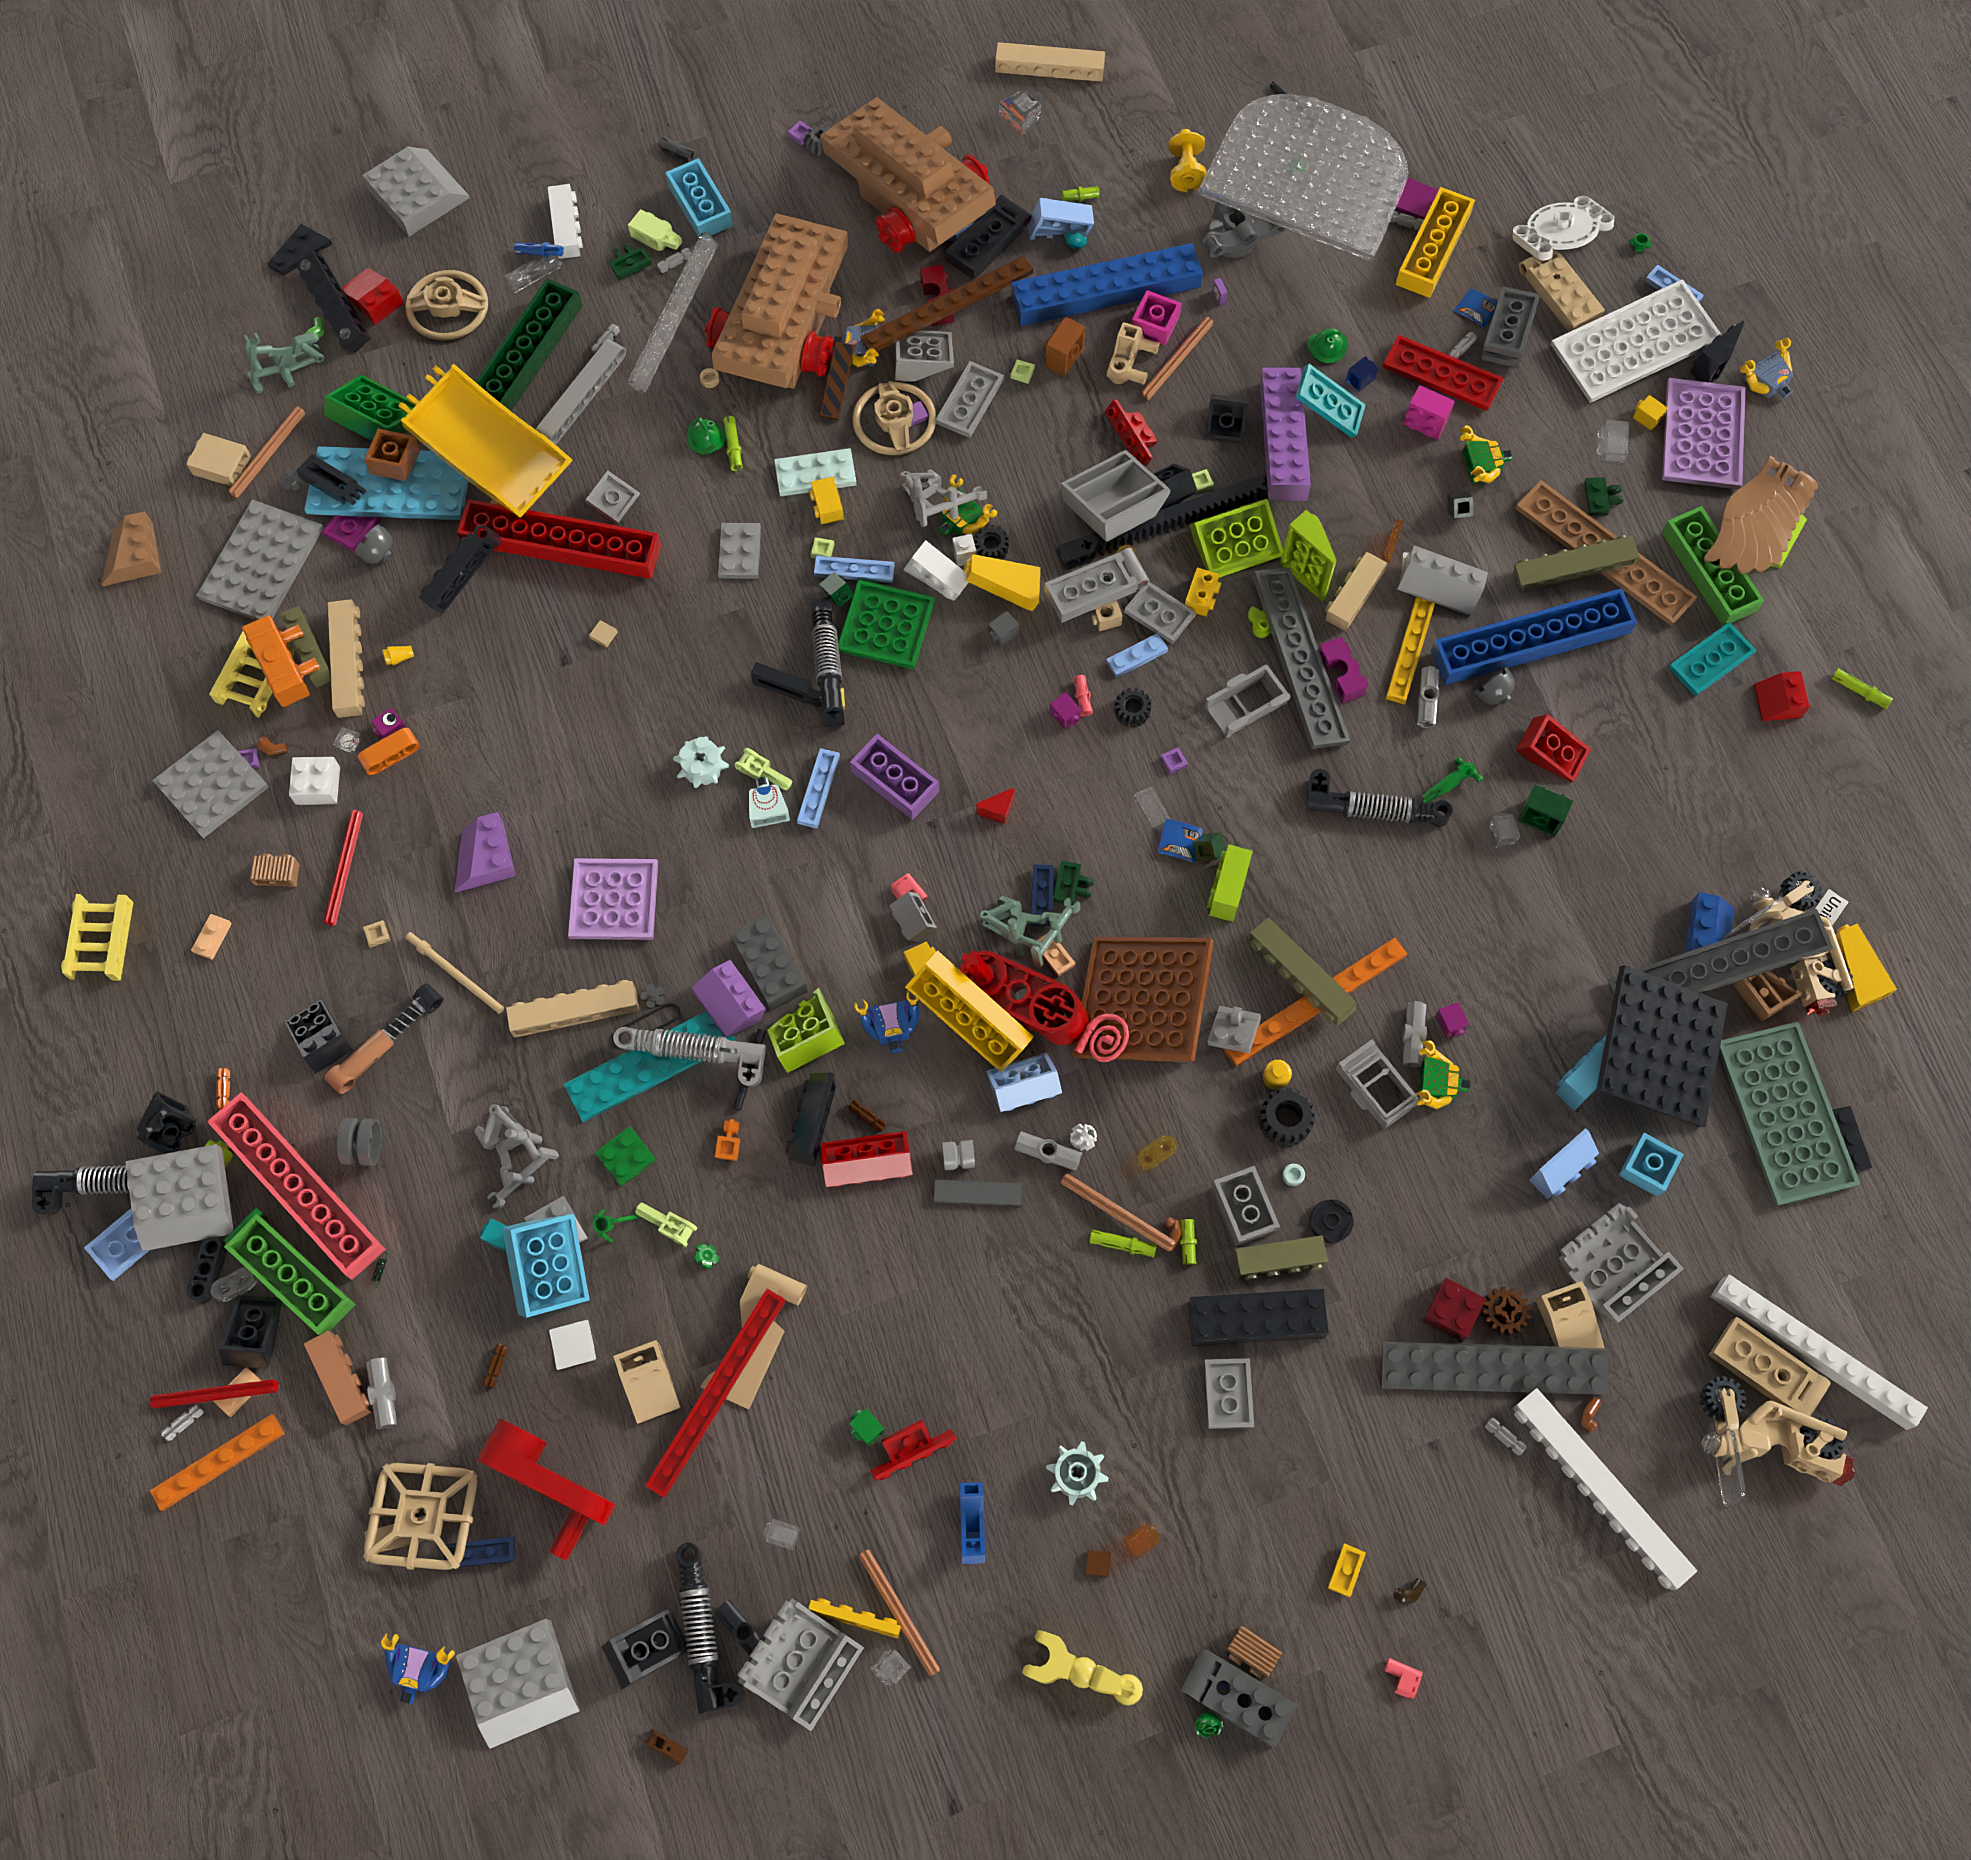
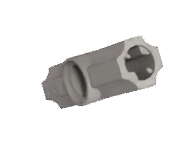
(1428, 707)
(1414, 1034)
(1034, 1147)
(381, 1393)

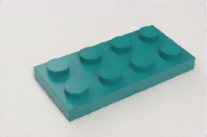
(1330, 400)
(1712, 659)

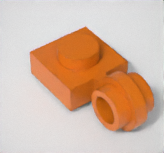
(728, 1147)

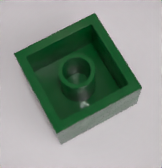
(1545, 810)

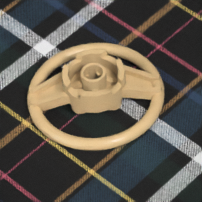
(446, 299)
(894, 422)

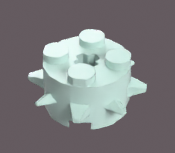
(700, 761)
(1080, 1460)

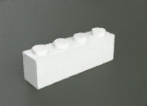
(564, 220)

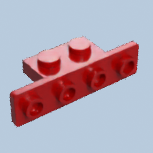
(1132, 431)
(909, 1445)

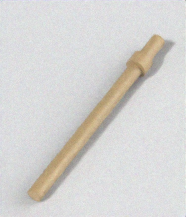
(425, 949)

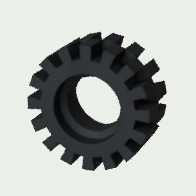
(991, 534)
(1132, 696)

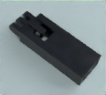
(328, 478)
(785, 684)

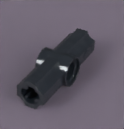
(733, 1621)

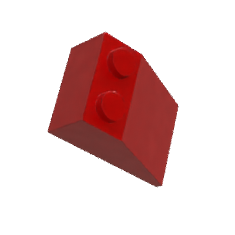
(373, 295)
(1553, 747)

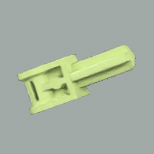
(757, 767)
(670, 1225)

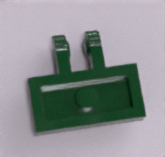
(630, 262)
(1597, 495)
(1067, 883)

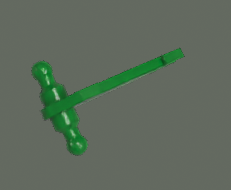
(1452, 780)

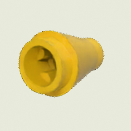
(397, 654)

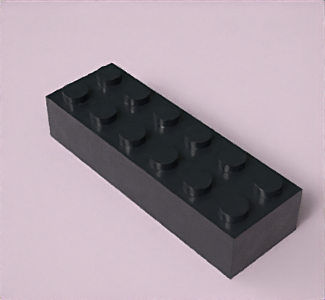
(1258, 1317)

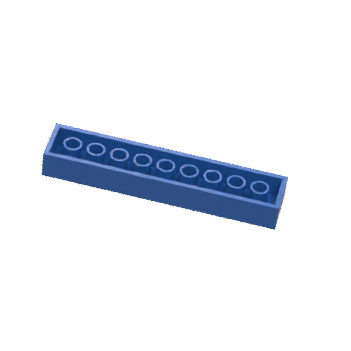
(1106, 284)
(1533, 636)

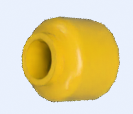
(1277, 1074)

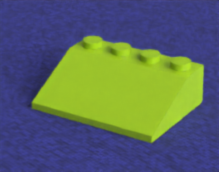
(1237, 538)
(1309, 554)

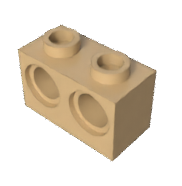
(1104, 623)

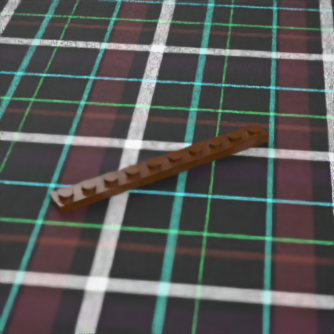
(947, 304)

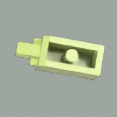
(653, 231)

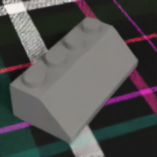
(1442, 580)

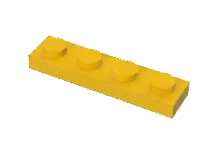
(864, 1620)

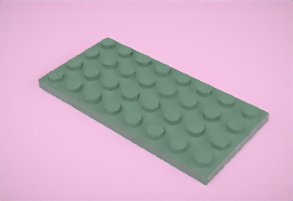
(1787, 1114)

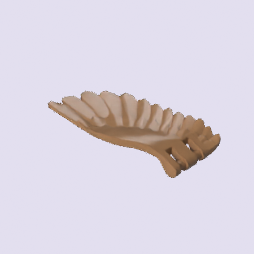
(1761, 519)

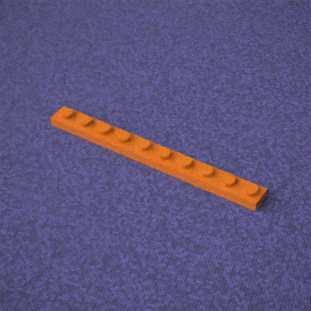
(1302, 1011)

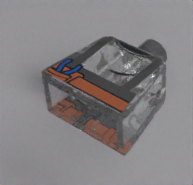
(1021, 110)

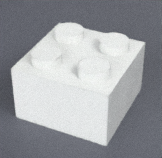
(314, 780)

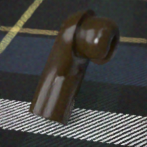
(1410, 1595)

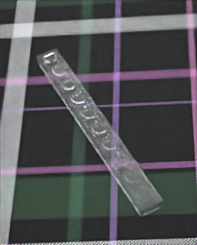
(673, 313)

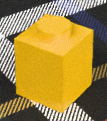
(1649, 412)

